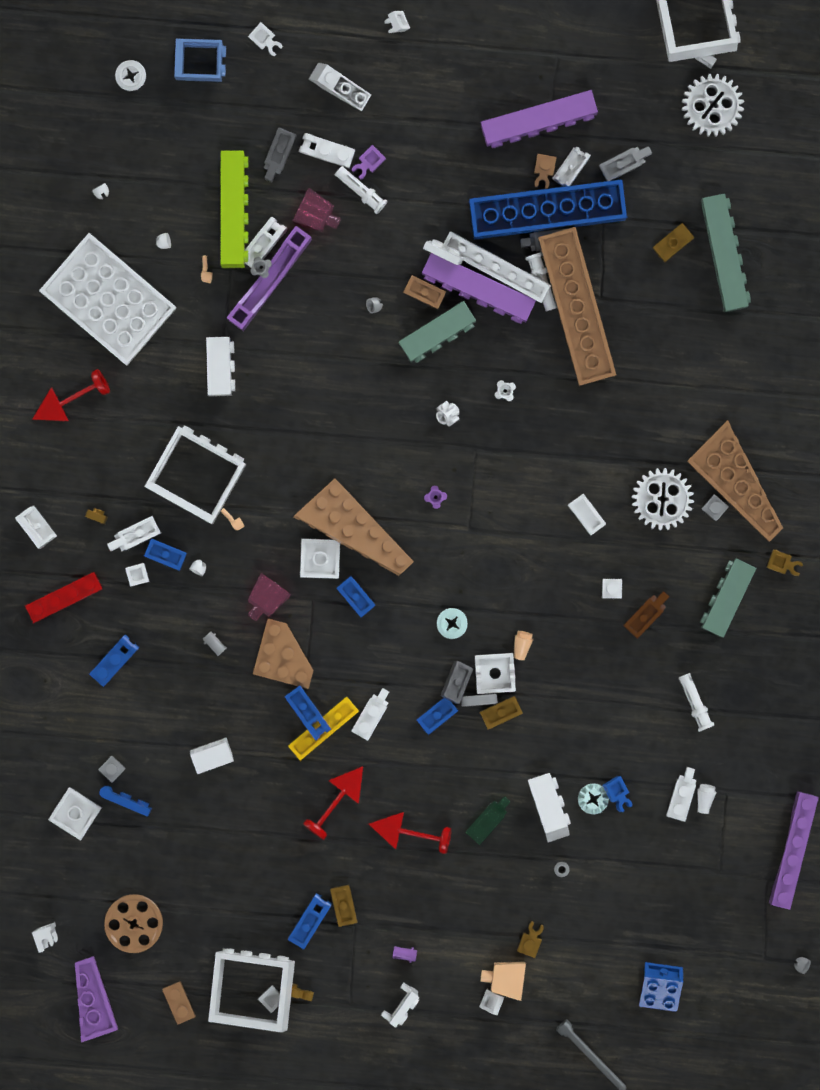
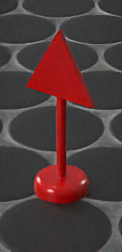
(51, 407)
(348, 784)
(390, 829)

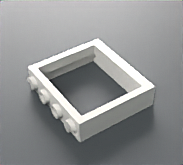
(702, 49)
(204, 442)
(285, 993)

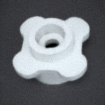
(509, 387)

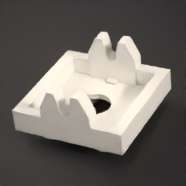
(504, 663)
(400, 1014)

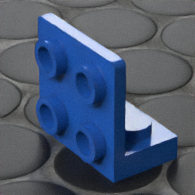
(661, 987)

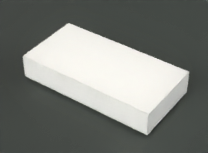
(586, 514)

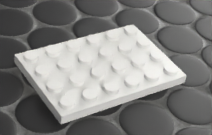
(108, 299)

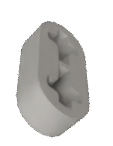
(479, 700)

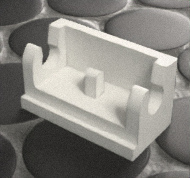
(571, 167)
(36, 527)
(211, 755)
(44, 935)

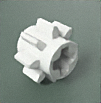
(447, 413)

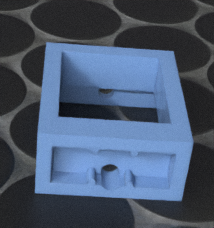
(199, 43)

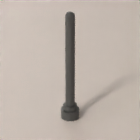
(566, 1029)

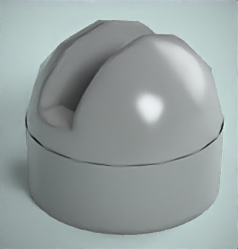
(373, 305)
(802, 965)

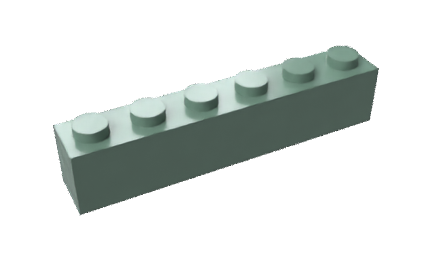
(724, 252)

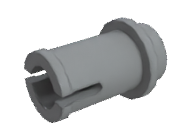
(214, 643)
(564, 873)

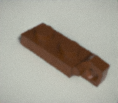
(646, 614)

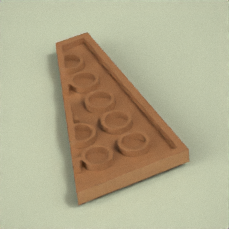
(732, 476)
(348, 523)

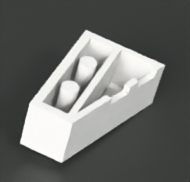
(550, 807)

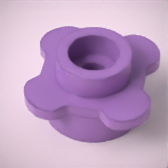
(430, 497)

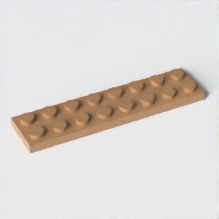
(577, 306)

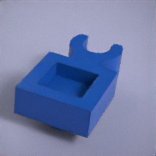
(616, 792)

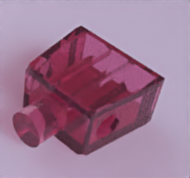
(315, 212)
(266, 597)

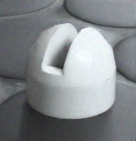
(100, 190)
(163, 241)
(198, 567)

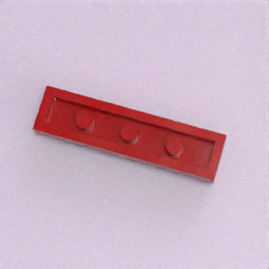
(63, 597)

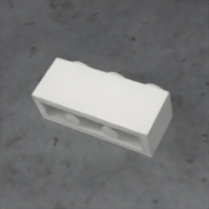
(220, 366)

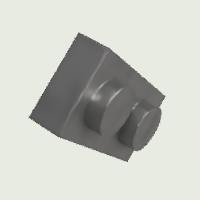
(456, 682)

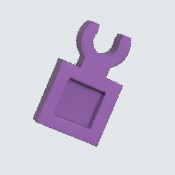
(370, 160)

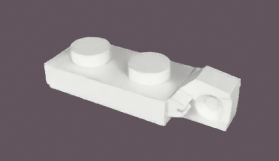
(135, 534)
(371, 715)
(682, 795)

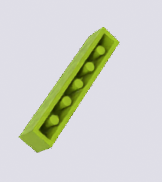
(233, 209)

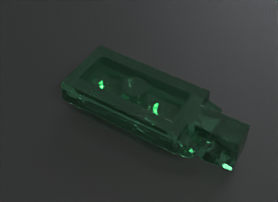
(488, 820)

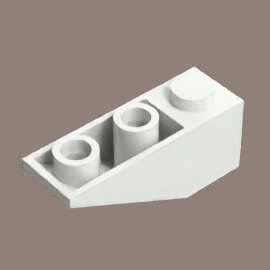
(339, 86)

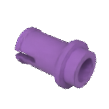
(405, 954)

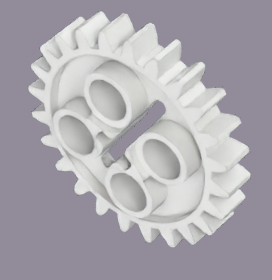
(699, 95)
(680, 500)

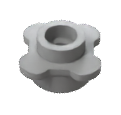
(255, 270)

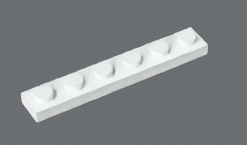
(498, 267)

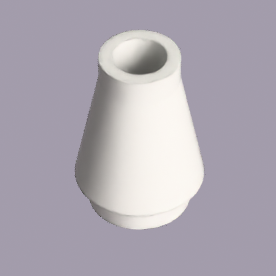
(705, 797)

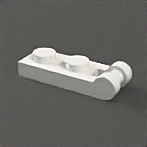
(327, 151)
(264, 241)

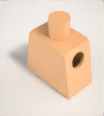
(506, 979)

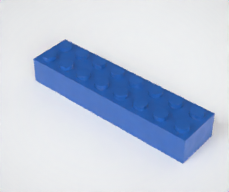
(547, 209)

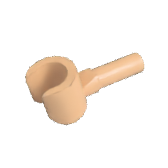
(205, 276)
(237, 524)

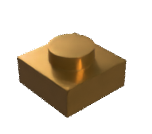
(96, 515)

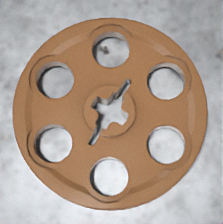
(136, 932)

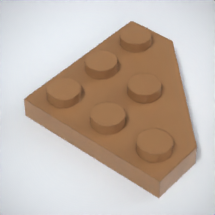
(282, 657)

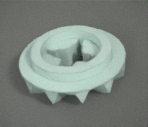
(461, 622)
(592, 808)

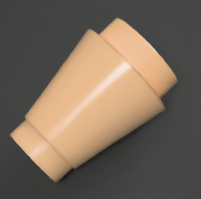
(522, 644)

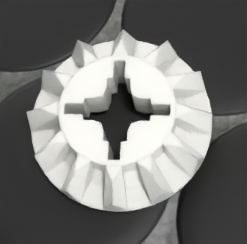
(134, 67)

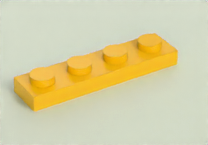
(335, 718)

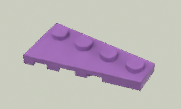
(93, 1003)

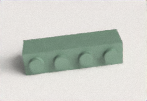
(437, 331)
(728, 597)

